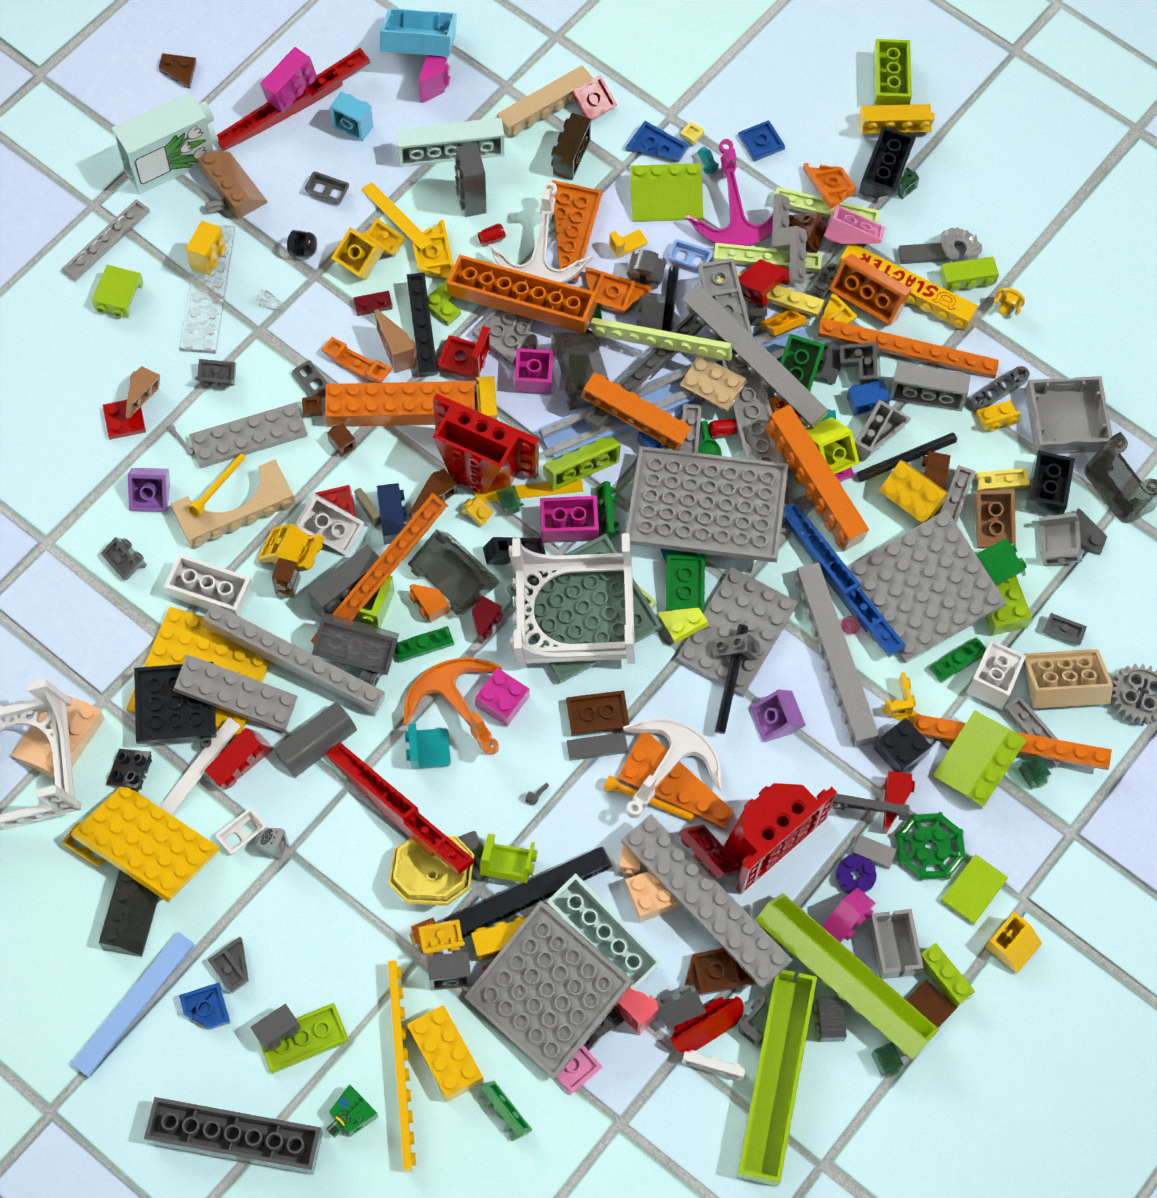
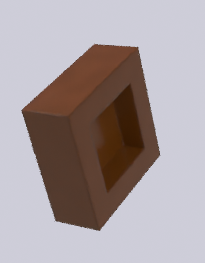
(311, 406)

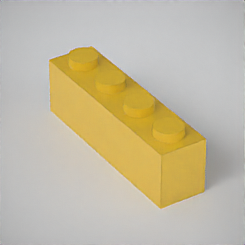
(492, 940)

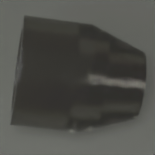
(530, 342)

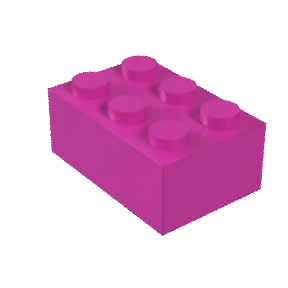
(288, 79)
(569, 518)

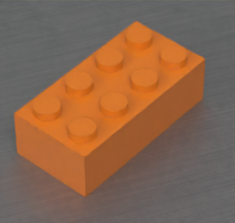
(870, 289)

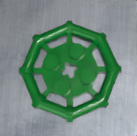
(924, 855)

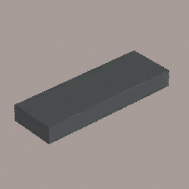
(921, 253)
(597, 746)

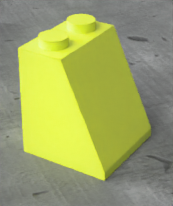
(835, 444)

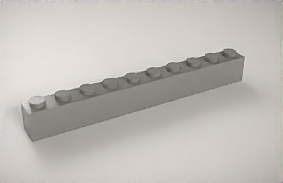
(755, 356)
(836, 655)
(293, 659)

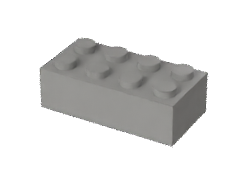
(929, 386)

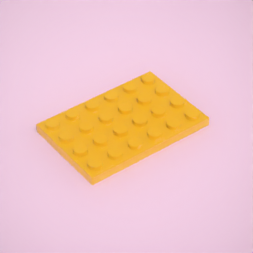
(145, 842)

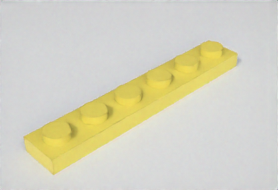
(793, 300)

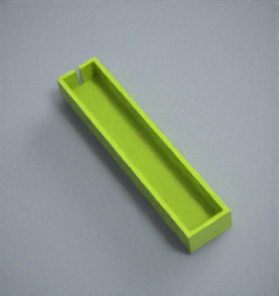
(847, 975)
(777, 1078)

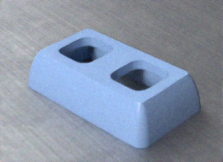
(691, 250)

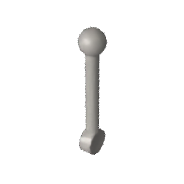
(190, 451)

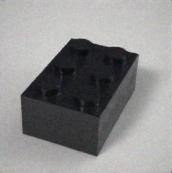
(1050, 483)

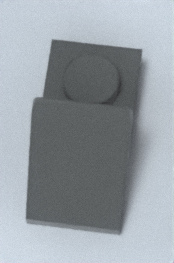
(756, 313)

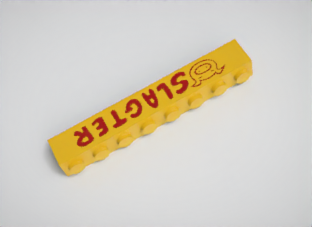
(925, 294)

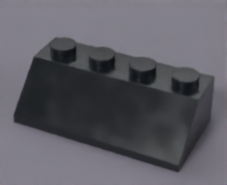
(886, 163)

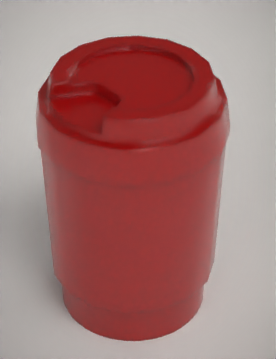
(491, 234)
(723, 428)

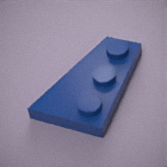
(656, 142)

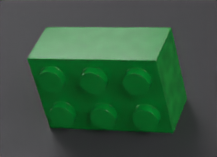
(802, 358)

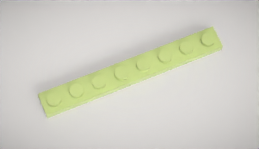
(661, 339)

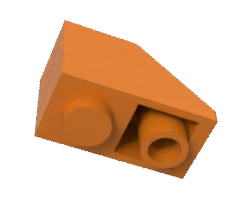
(430, 602)

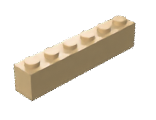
(542, 102)

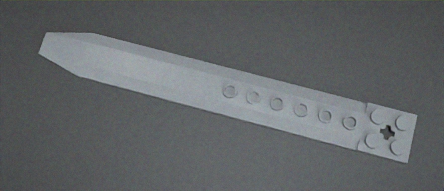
(752, 404)

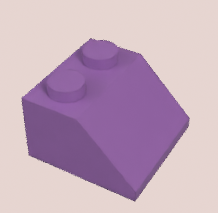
(148, 489)
(777, 715)

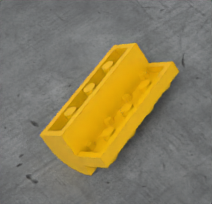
(897, 117)

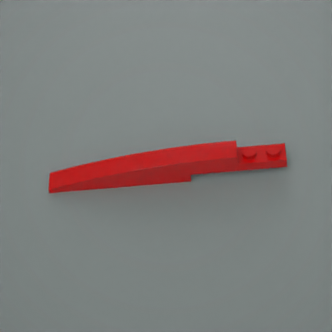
(268, 116)
(399, 809)

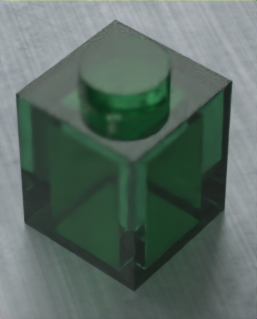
(1034, 772)
(887, 1060)

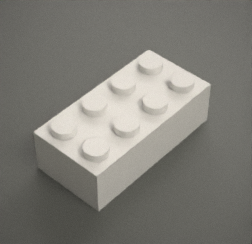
(207, 584)

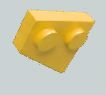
(838, 311)

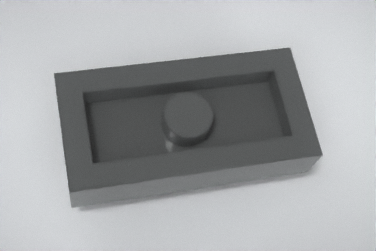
(1065, 629)

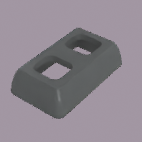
(330, 183)
(304, 382)

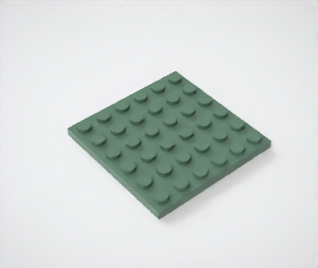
(587, 609)

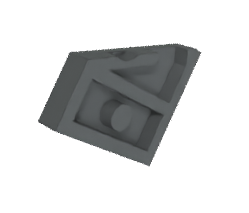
(1092, 536)

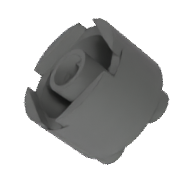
(646, 268)

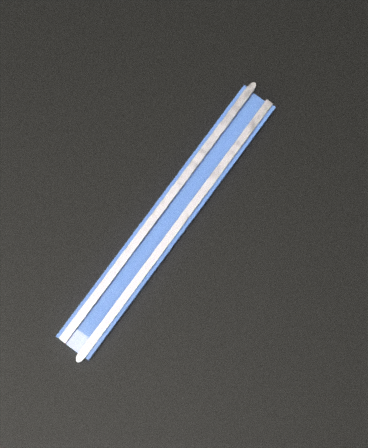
(664, 392)

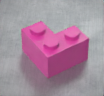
(850, 912)

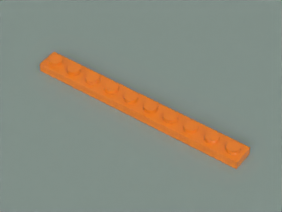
(910, 348)
(390, 558)
(1046, 747)

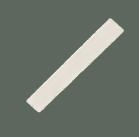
(197, 769)

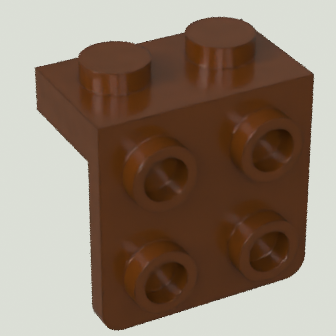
(814, 228)

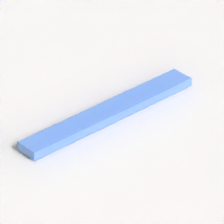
(133, 1004)

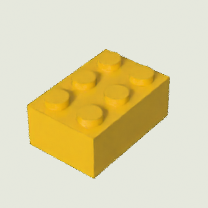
(913, 492)

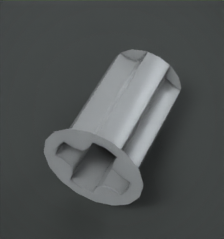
(214, 206)

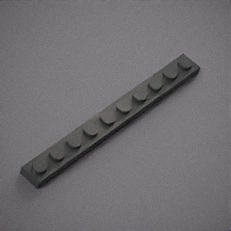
(645, 370)

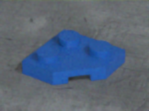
(206, 1006)

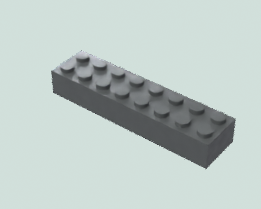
(233, 1135)

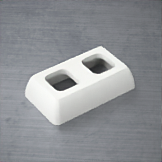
(236, 826)

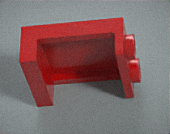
(760, 280)

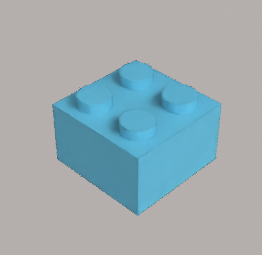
(351, 116)

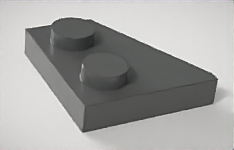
(231, 965)

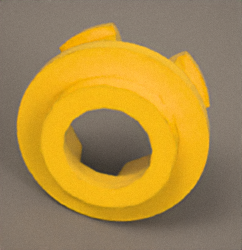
(1009, 299)

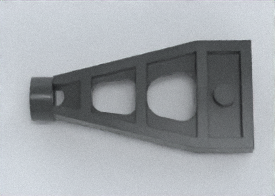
(845, 801)

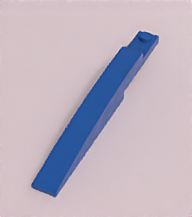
(842, 581)

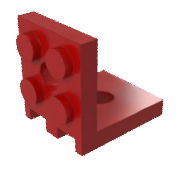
(474, 353)

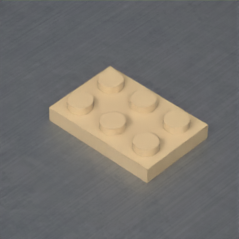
(713, 383)

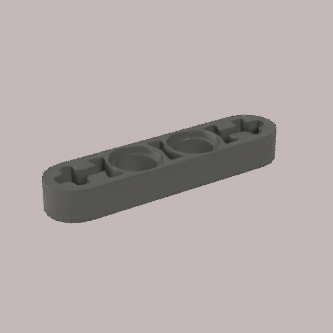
(823, 277)
(999, 388)

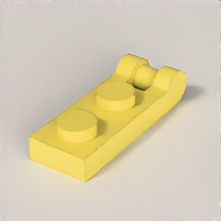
(1003, 479)

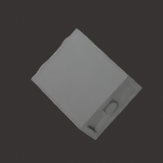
(1060, 539)

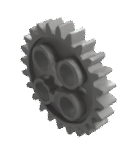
(1124, 687)

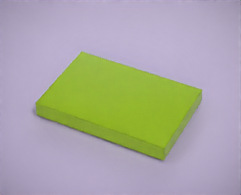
(974, 889)

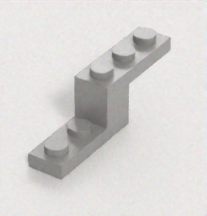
(789, 238)

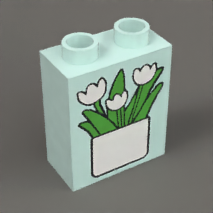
(165, 141)

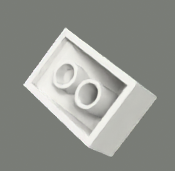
(331, 522)
(996, 674)

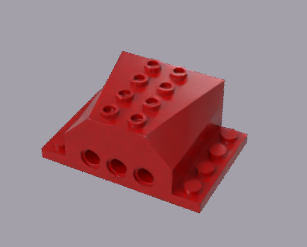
(482, 449)
(775, 826)

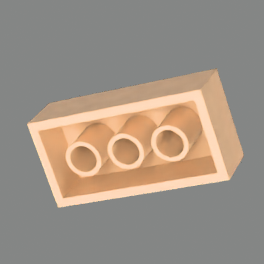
(650, 897)

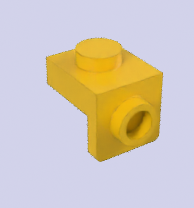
(477, 510)

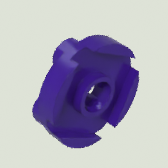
(863, 866)

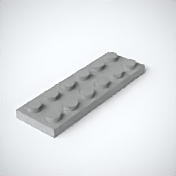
(248, 435)
(235, 693)

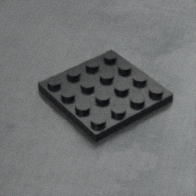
(165, 714)

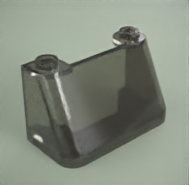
(577, 359)
(1119, 484)
(453, 571)

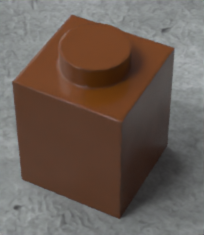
(341, 439)

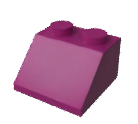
(433, 77)

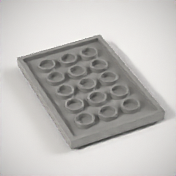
(737, 602)

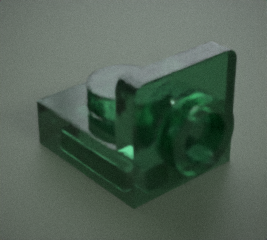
(908, 184)

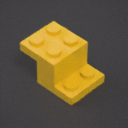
(291, 544)

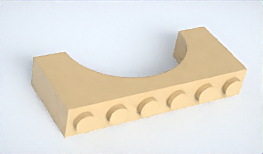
(270, 497)

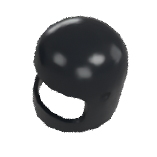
(304, 243)

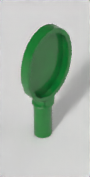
(708, 445)

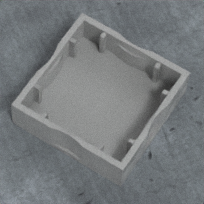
(1068, 414)

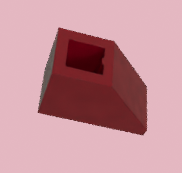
(484, 617)

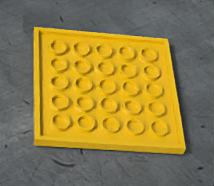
(185, 634)

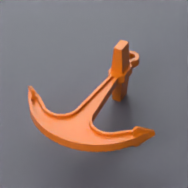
(442, 680)

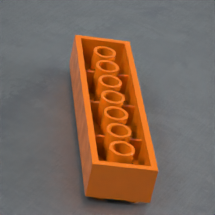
(522, 293)
(391, 402)
(816, 478)

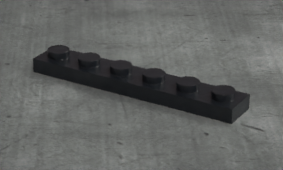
(422, 324)

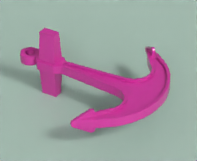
(739, 230)

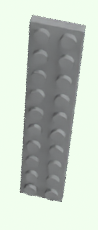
(706, 901)

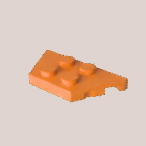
(831, 183)
(614, 291)

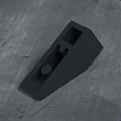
(497, 549)

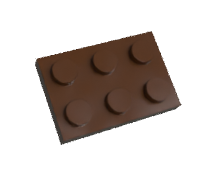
(597, 713)

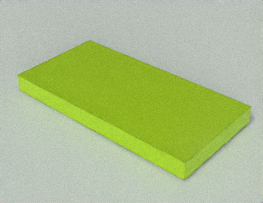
(319, 1033)

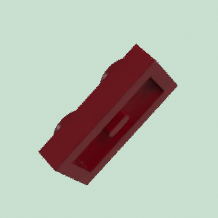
(368, 303)

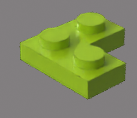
(441, 304)

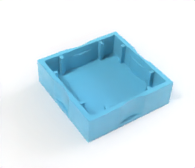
(418, 32)

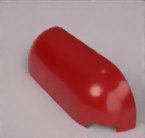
(697, 1032)

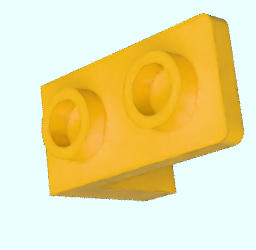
(627, 243)
(900, 707)

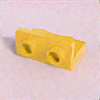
(998, 415)

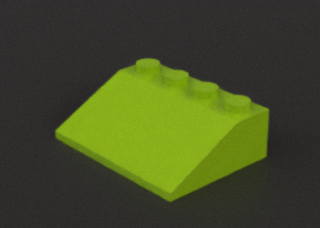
(666, 192)
(979, 758)

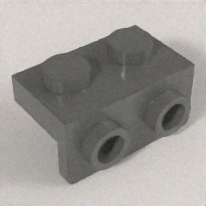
(216, 372)

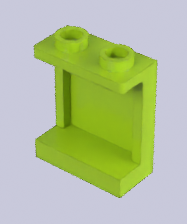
(116, 291)
(377, 614)
(507, 861)

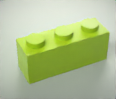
(969, 274)
(946, 976)

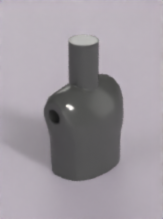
(473, 842)

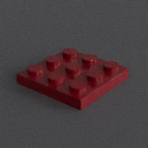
(710, 851)

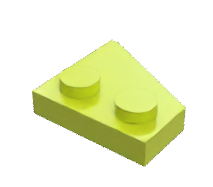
(683, 622)

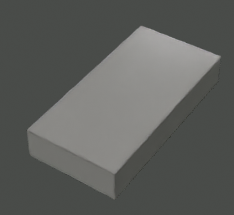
(874, 851)

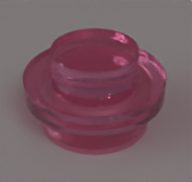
(850, 625)

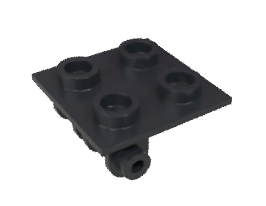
(130, 769)

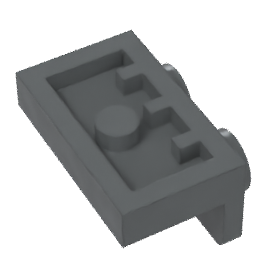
(123, 557)

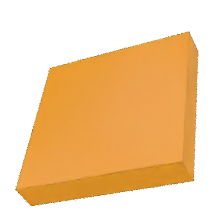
(782, 322)

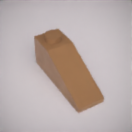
(142, 386)

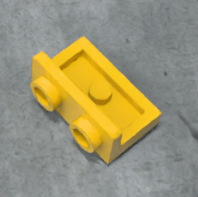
(385, 237)
(441, 936)

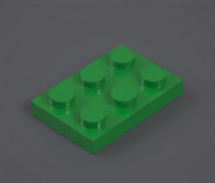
(685, 582)

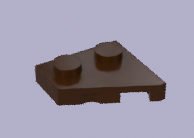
(178, 67)

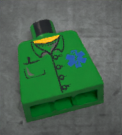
(350, 1113)

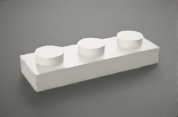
(713, 1064)

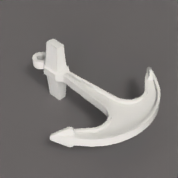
(538, 263)
(683, 742)

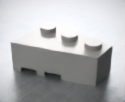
(879, 428)

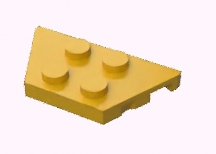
(437, 257)

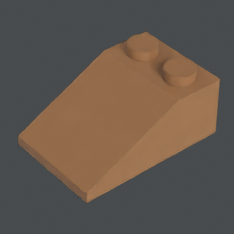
(396, 343)
(994, 516)

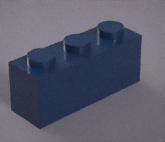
(391, 510)

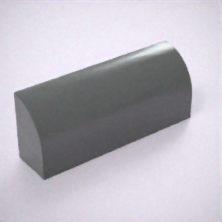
(315, 739)

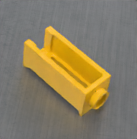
(486, 396)

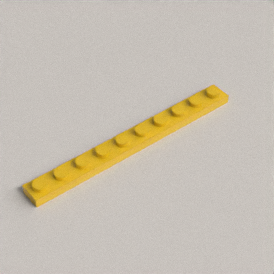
(402, 1074)

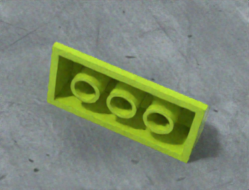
(582, 463)

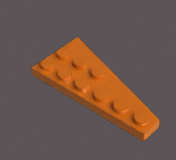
(574, 221)
(678, 788)

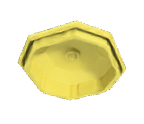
(412, 873)

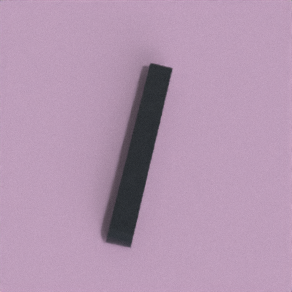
(532, 892)

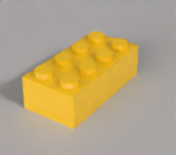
(445, 1053)

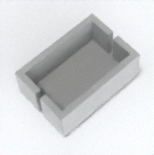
(895, 944)

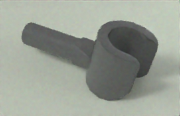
(532, 798)

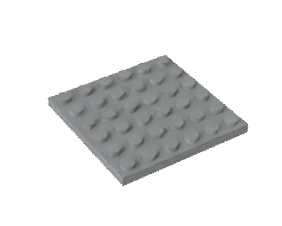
(928, 585)
(548, 989)

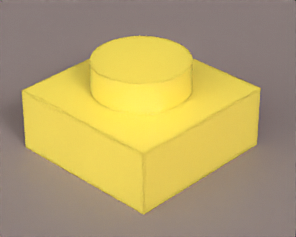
(692, 133)

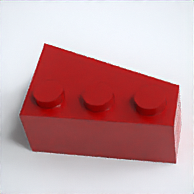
(238, 758)

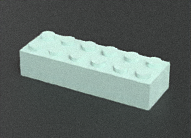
(439, 142)
(603, 929)

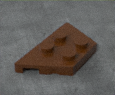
(716, 972)

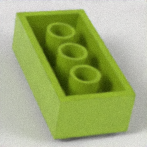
(892, 72)
(1014, 614)

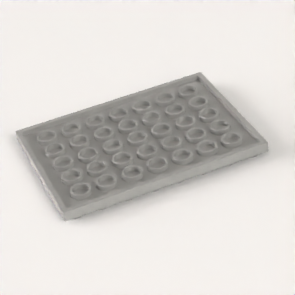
(707, 504)

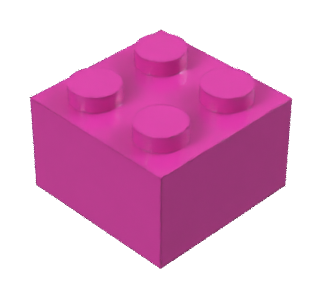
(533, 370)
(502, 697)

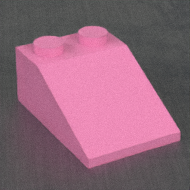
(852, 228)

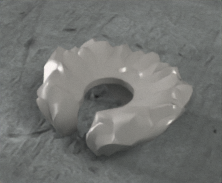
(958, 236)

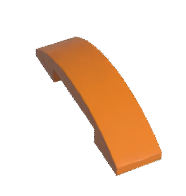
(355, 362)

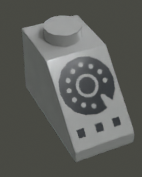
(272, 842)

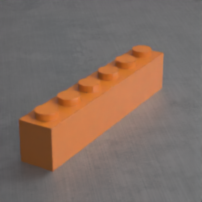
(635, 411)

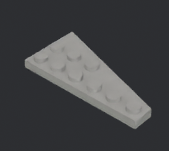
(506, 332)

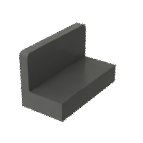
(829, 363)

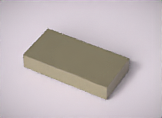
(367, 507)

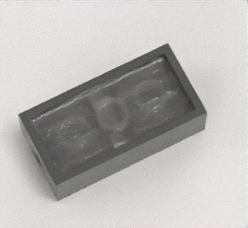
(355, 643)

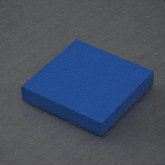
(761, 140)

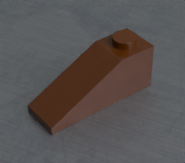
(439, 483)

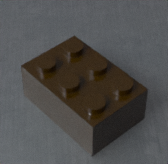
(571, 146)

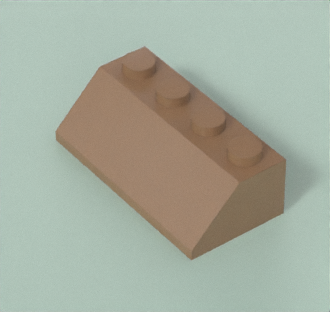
(231, 182)

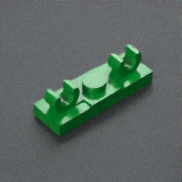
(606, 509)
(424, 644)
(958, 660)
(505, 1110)

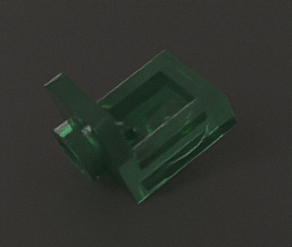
(509, 499)

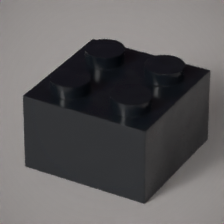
(902, 746)

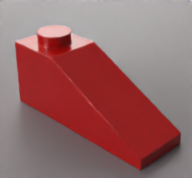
(897, 791)

